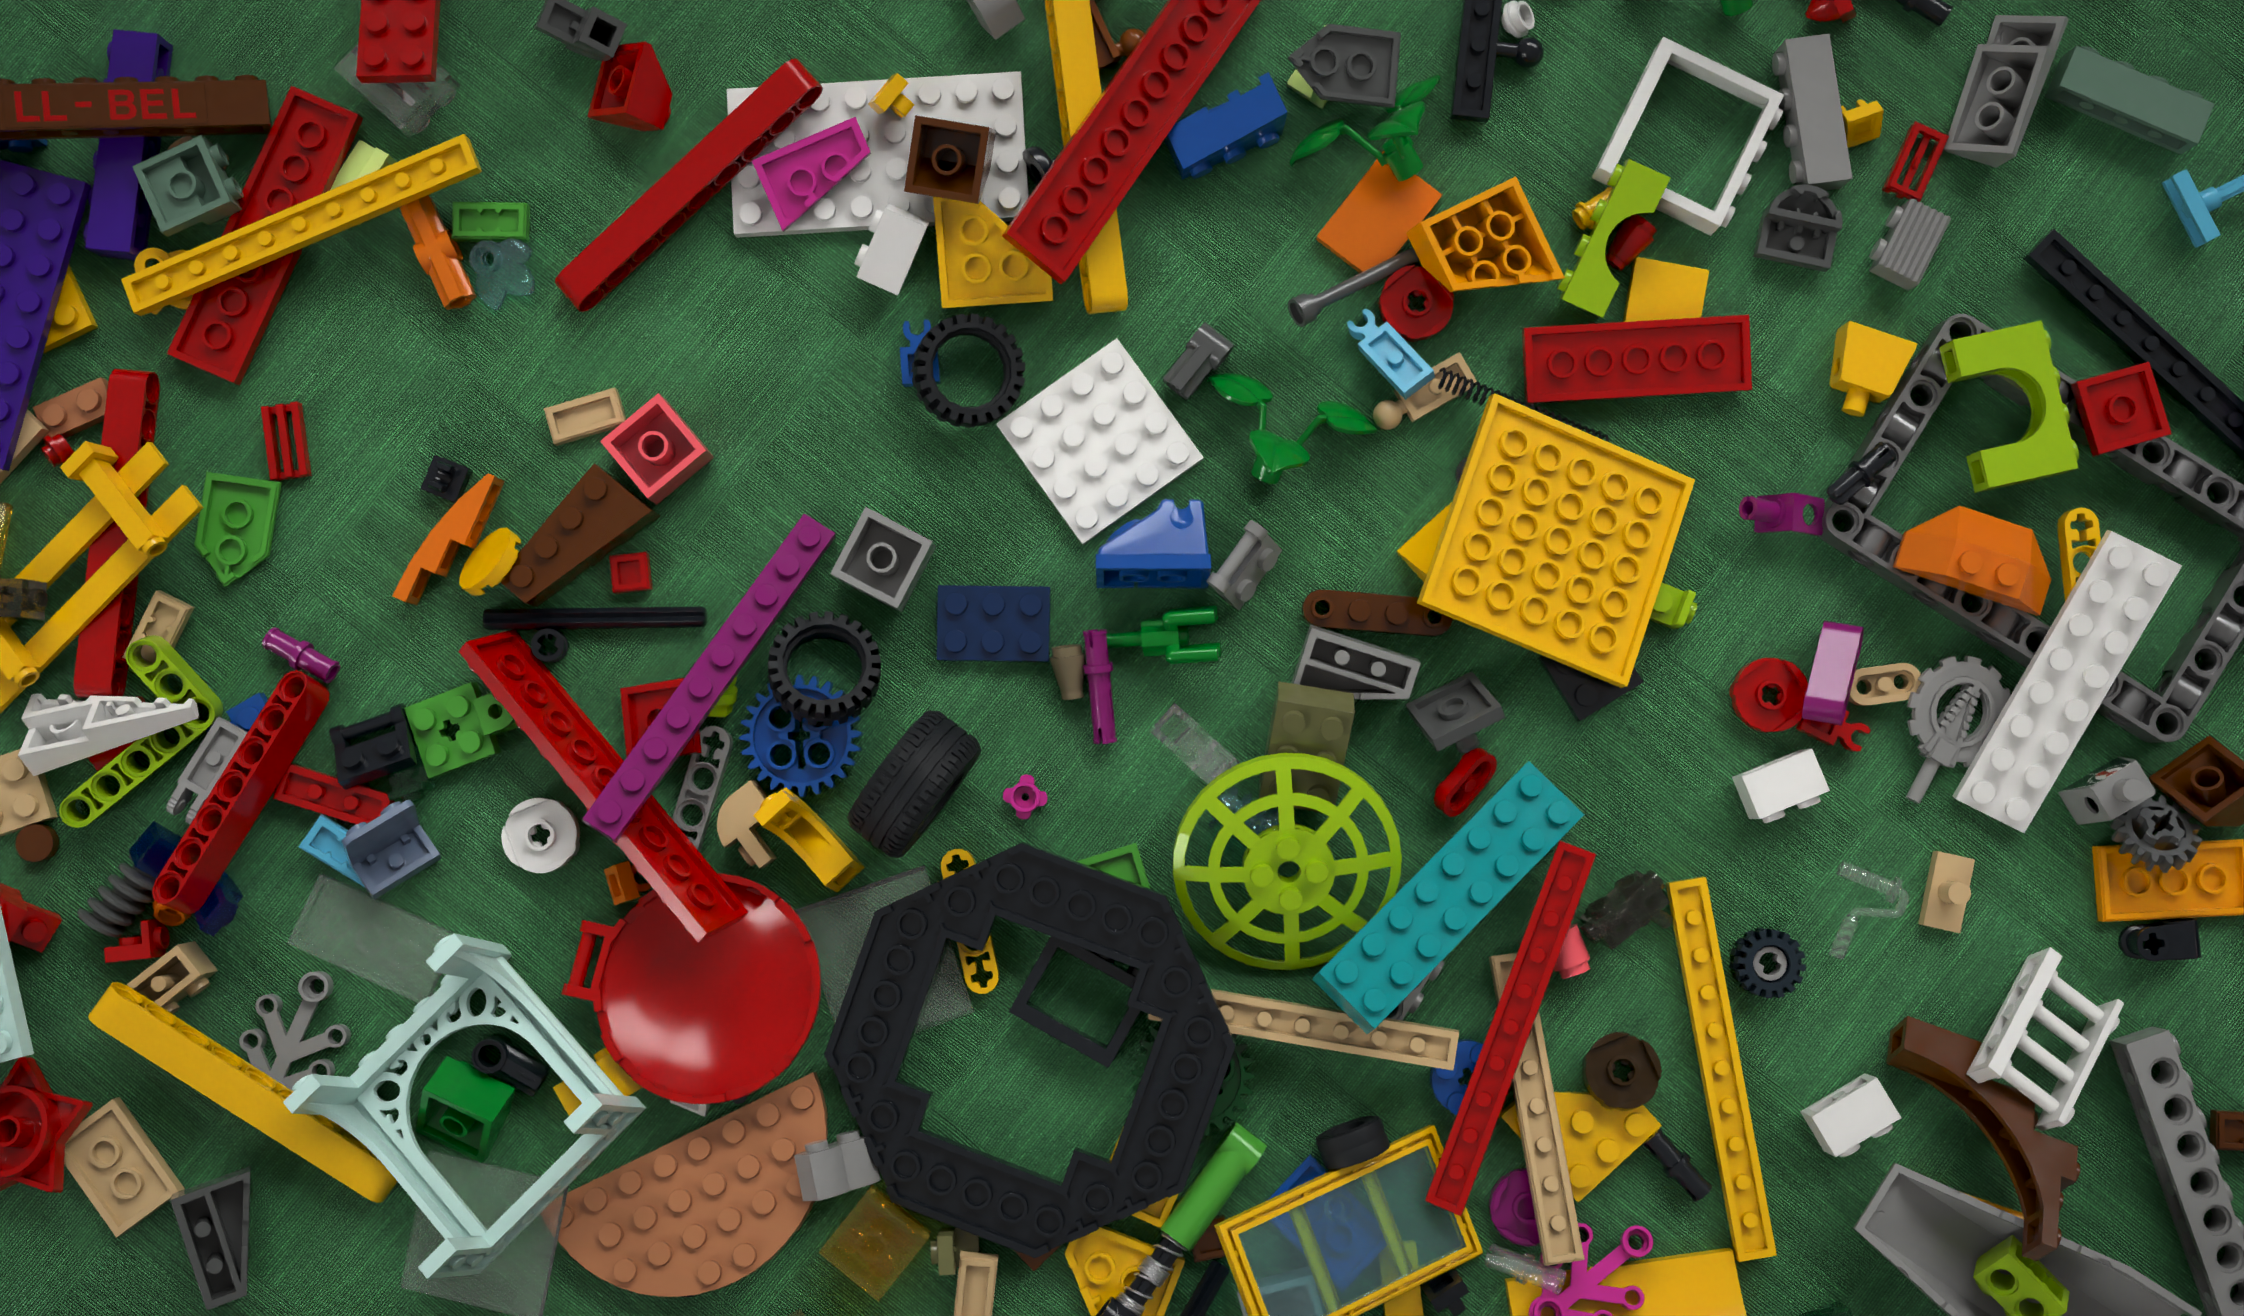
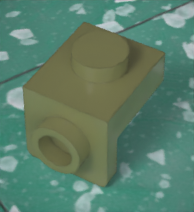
(948, 1246)

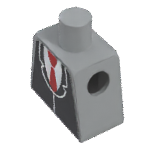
(2113, 788)

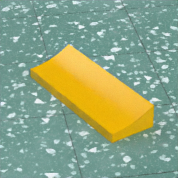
(1671, 1285)

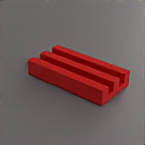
(1903, 191)
(271, 441)

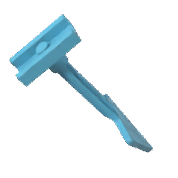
(2194, 206)

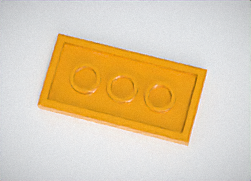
(2203, 888)

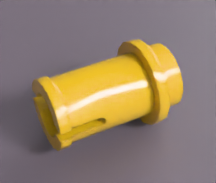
(1583, 211)

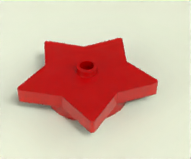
(35, 1128)

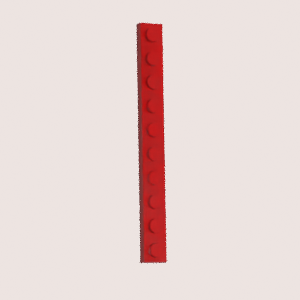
(1510, 1028)

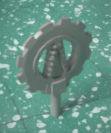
(1945, 738)

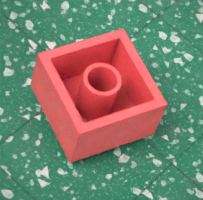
(657, 449)

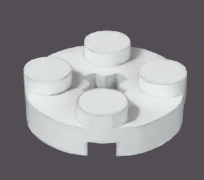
(522, 824)

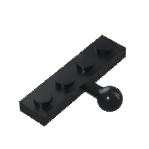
(1477, 58)

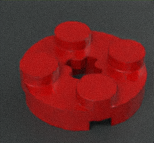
(1395, 301)
(1747, 694)

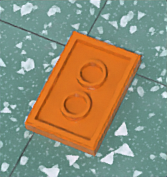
(1376, 217)

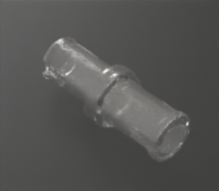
(1525, 1268)

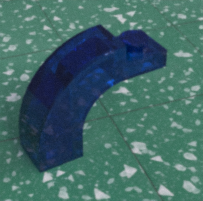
(152, 853)

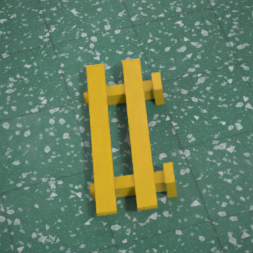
(147, 538)

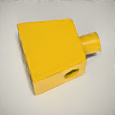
(1867, 365)

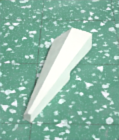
(76, 729)

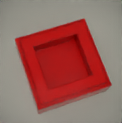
(630, 572)

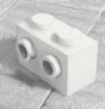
(891, 248)
(1780, 785)
(1851, 1116)

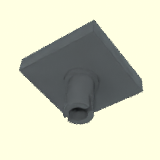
(1456, 713)

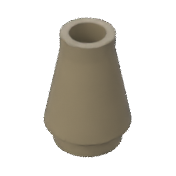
(1068, 670)

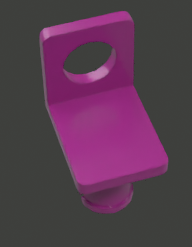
(1783, 513)

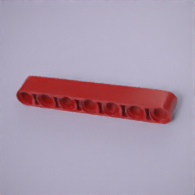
(240, 793)

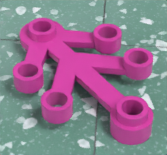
(1584, 1283)

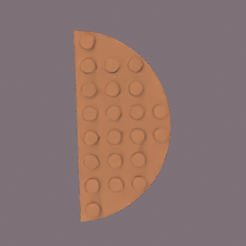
(703, 1203)

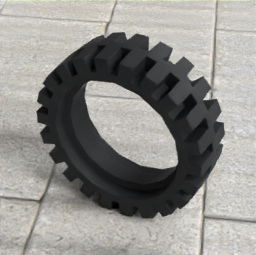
(999, 339)
(824, 628)

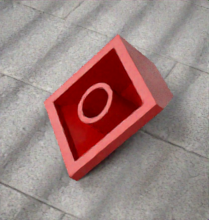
(632, 90)

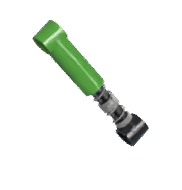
(1231, 1161)

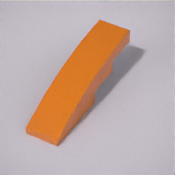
(458, 526)

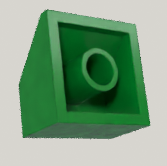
(464, 1108)

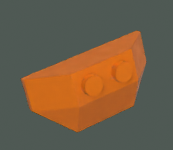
(1978, 557)

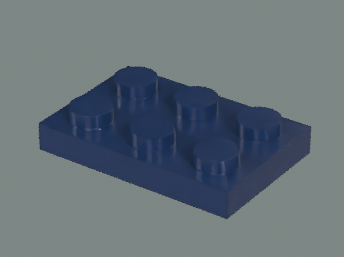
(993, 623)

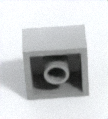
(883, 559)

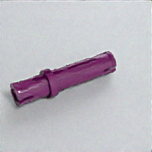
(1100, 687)

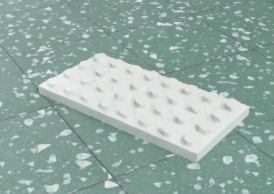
(880, 179)

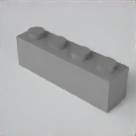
(1812, 112)

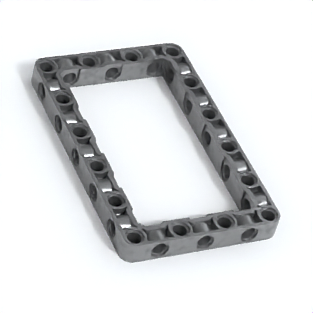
(2007, 628)

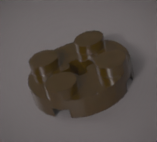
(1629, 1051)

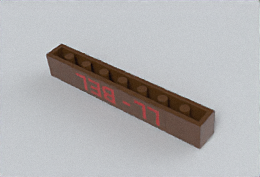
(133, 108)

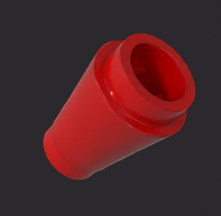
(1631, 239)

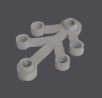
(290, 1044)

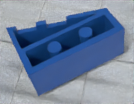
(1227, 130)

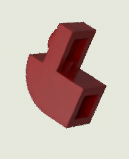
(26, 922)

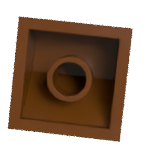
(949, 159)

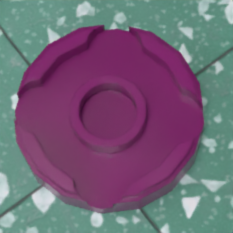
(1513, 1208)

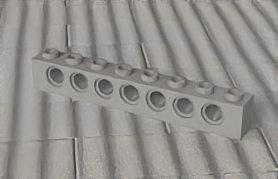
(2214, 1279)

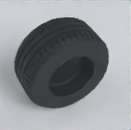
(913, 783)

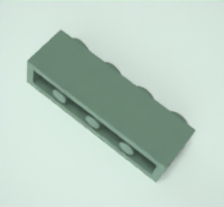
(2130, 99)

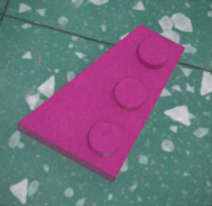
(810, 168)

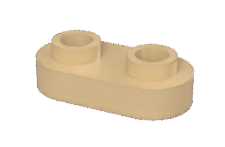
(1881, 684)

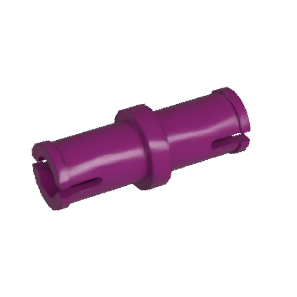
(301, 655)

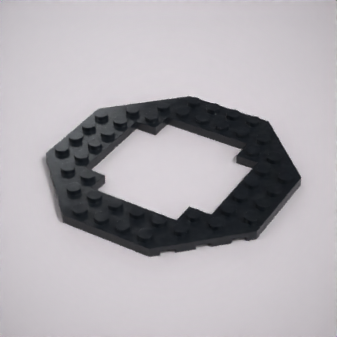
(974, 1187)

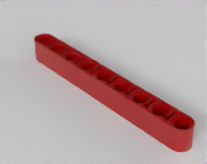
(689, 185)
(101, 645)

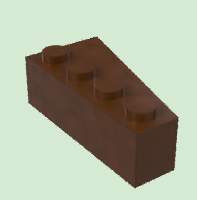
(577, 535)

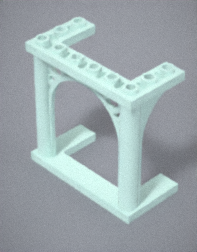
(359, 1110)

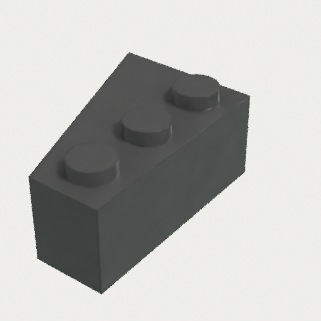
(216, 1234)

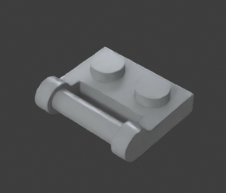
(1245, 566)

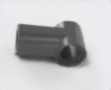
(1203, 354)

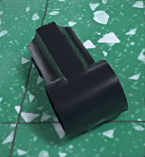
(515, 1065)

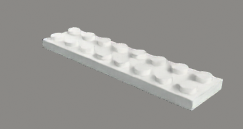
(2066, 680)

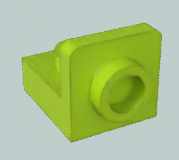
(1673, 607)

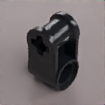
(2164, 940)

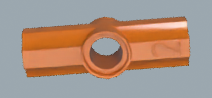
(438, 253)

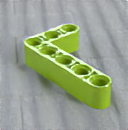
(156, 746)

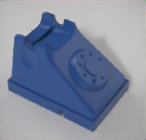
(1158, 551)

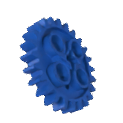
(767, 737)

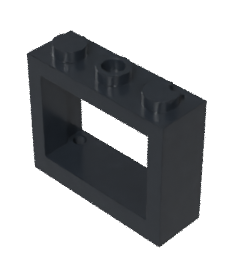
(1058, 1028)

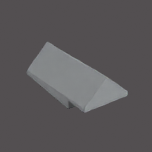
(2004, 87)

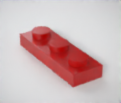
(326, 796)

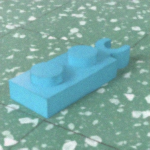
(1391, 355)

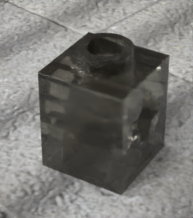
(22, 599)

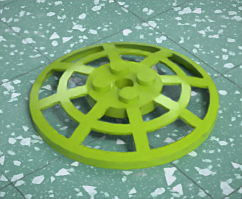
(1284, 844)

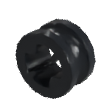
(538, 647)

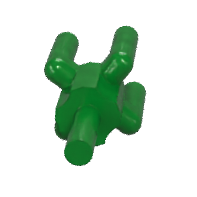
(1170, 636)

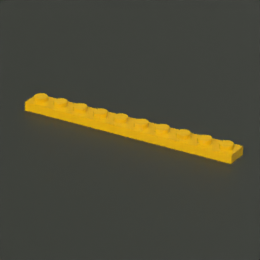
(301, 225)
(1721, 1069)

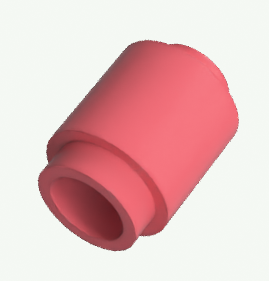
(1573, 956)

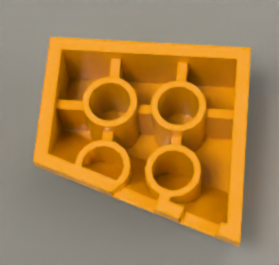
(1486, 242)

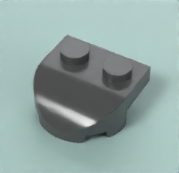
(1799, 228)

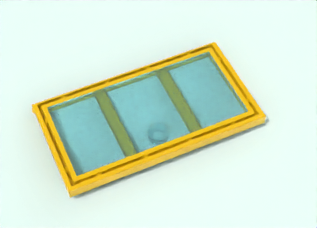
(1348, 1236)

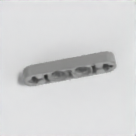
(703, 798)

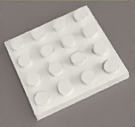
(1099, 441)

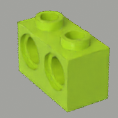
(2026, 1281)

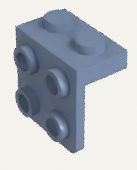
(389, 848)

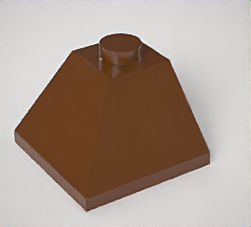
(2206, 783)

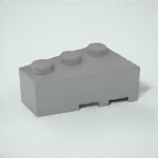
(1354, 667)

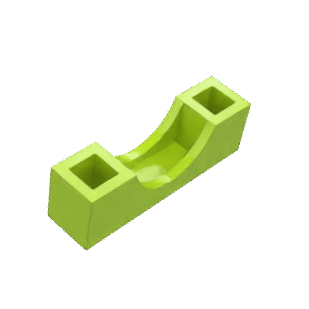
(1633, 192)

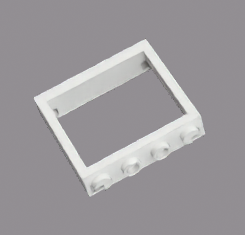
(1723, 78)

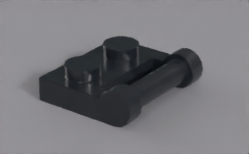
(375, 756)

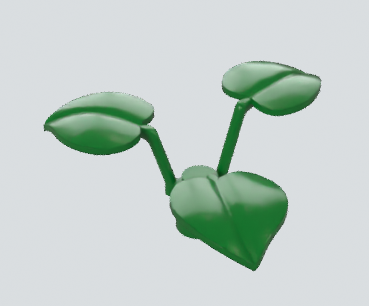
(1404, 122)
(1274, 452)

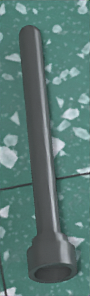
(1306, 307)

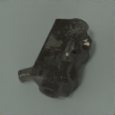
(1625, 909)

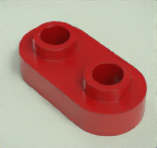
(1465, 782)

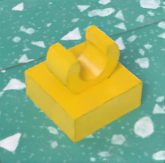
(891, 97)
(1862, 122)

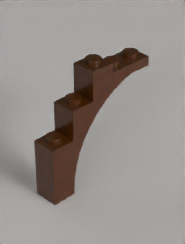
(2035, 1161)

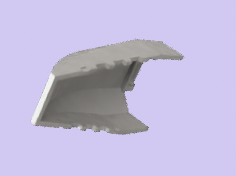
(1940, 1233)

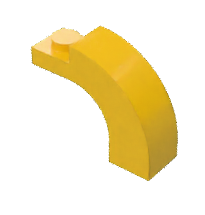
(809, 837)

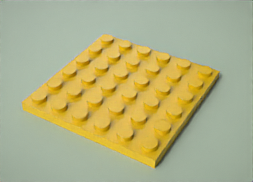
(1556, 541)

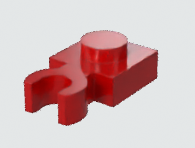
(1828, 733)

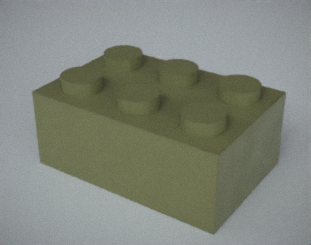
(1309, 723)

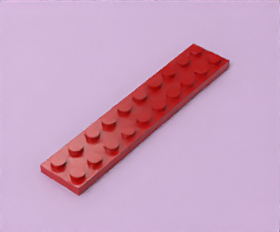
(1123, 131)
(586, 766)

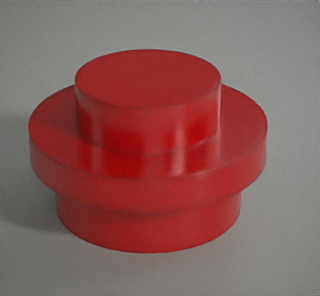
(56, 449)

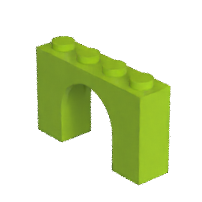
(2025, 358)

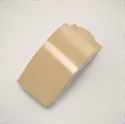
(737, 824)

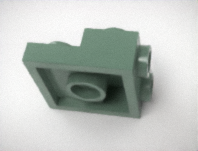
(189, 185)

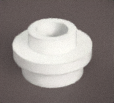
(1517, 18)

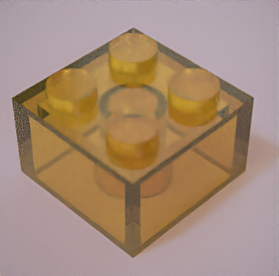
(875, 1242)

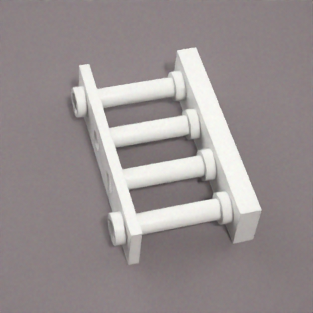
(2010, 1032)

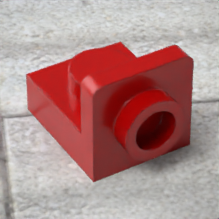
(150, 944)

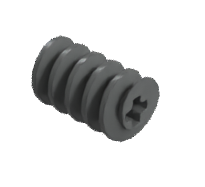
(119, 903)

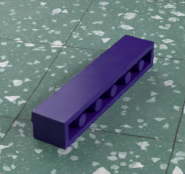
(117, 203)

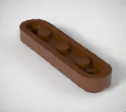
(1372, 613)

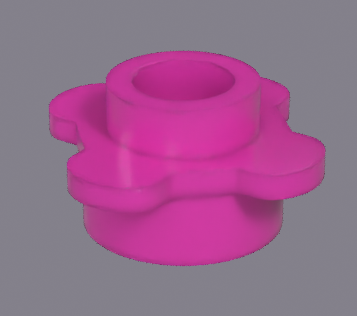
(1014, 796)

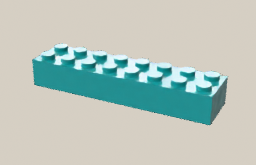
(1447, 898)

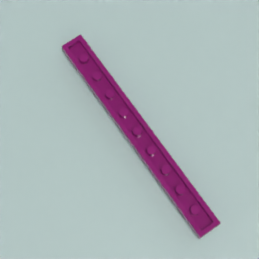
(708, 679)

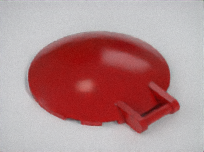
(706, 1014)

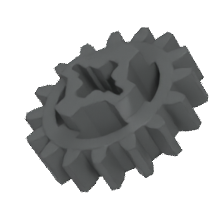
(2172, 844)

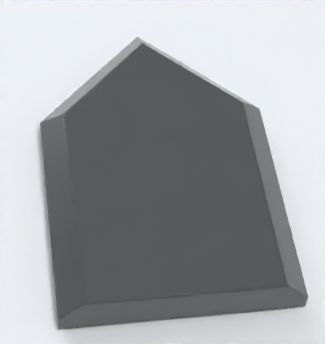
(1351, 64)

